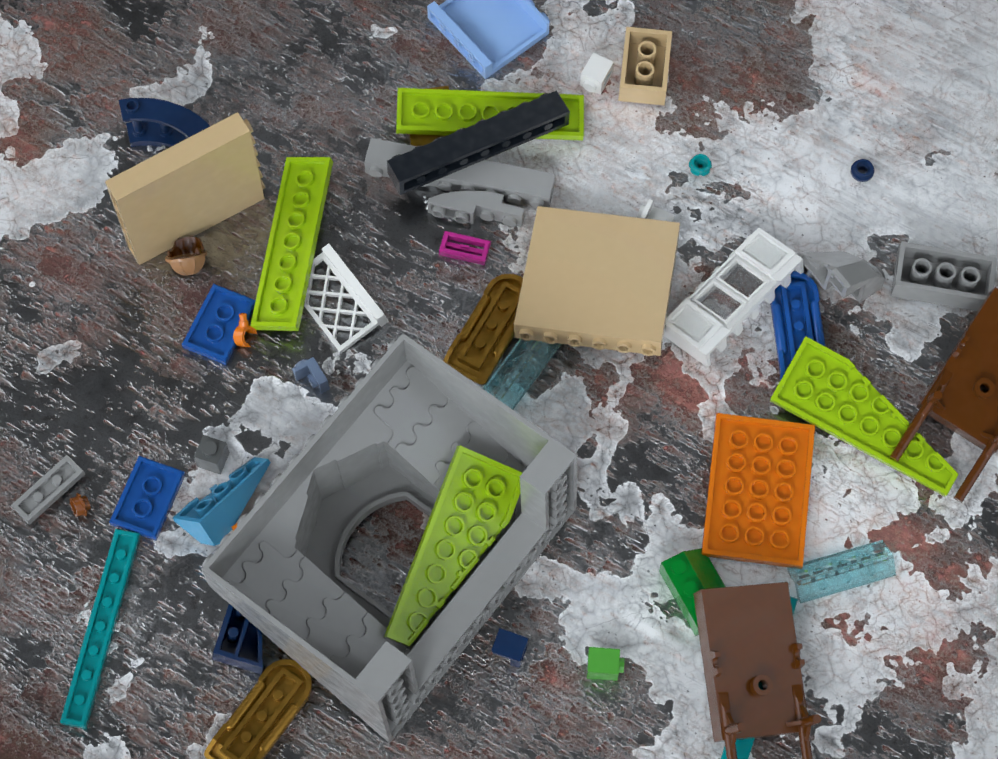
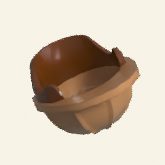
(187, 256)

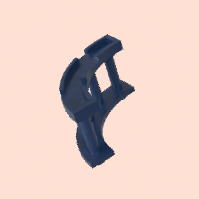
(158, 122)

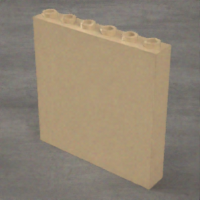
(187, 187)
(597, 281)

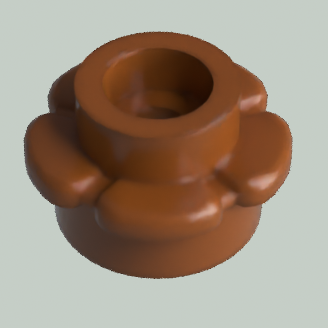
(79, 505)

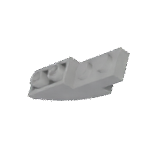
(466, 205)

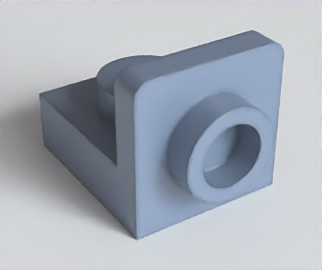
(314, 374)

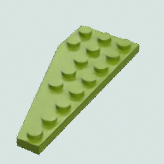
(842, 402)
(464, 522)

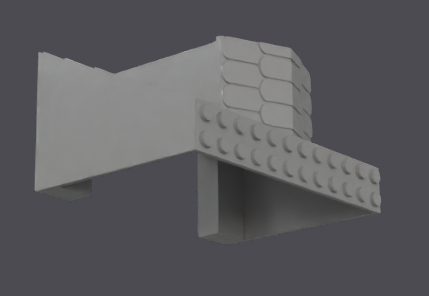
(380, 449)

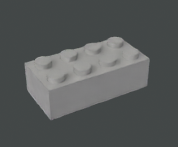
(942, 276)

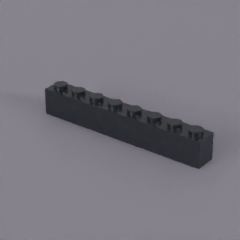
(477, 142)

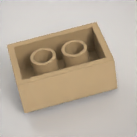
(645, 66)

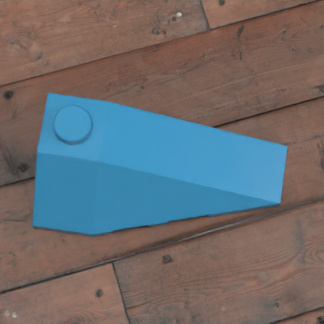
(220, 510)

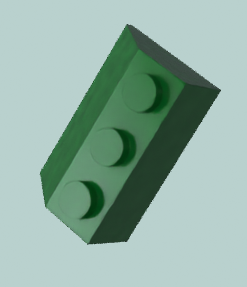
(686, 575)

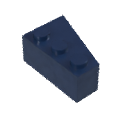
(239, 643)

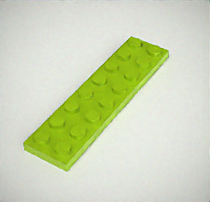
(449, 110)
(292, 244)

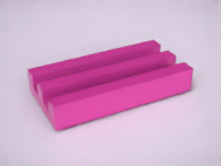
(443, 251)

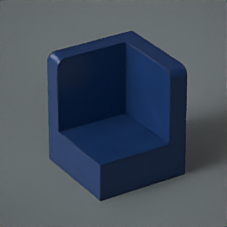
(510, 646)

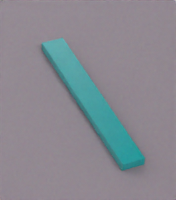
(100, 629)

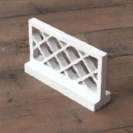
(356, 292)

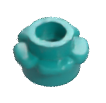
(700, 159)

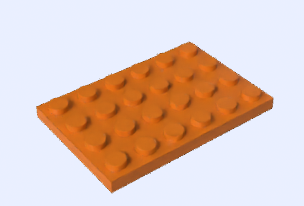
(758, 490)

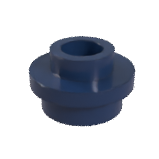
(862, 164)

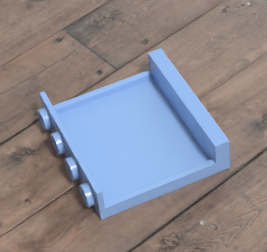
(489, 30)

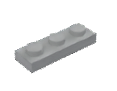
(48, 489)

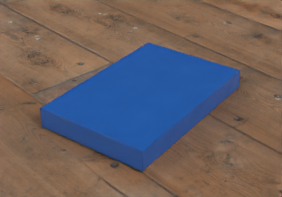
(215, 324)
(147, 498)

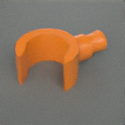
(240, 331)

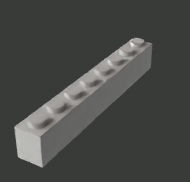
(516, 183)

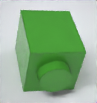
(604, 663)

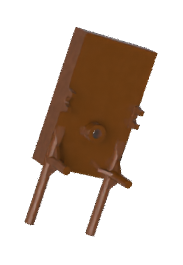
(956, 393)
(749, 640)

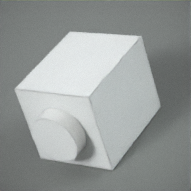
(596, 73)

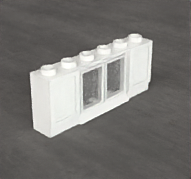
(731, 295)

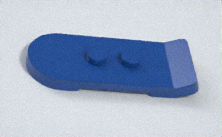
(795, 316)

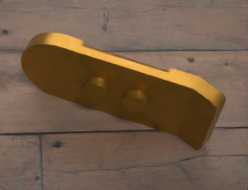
(487, 330)
(263, 713)

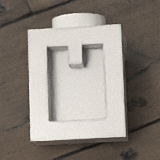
(654, 213)

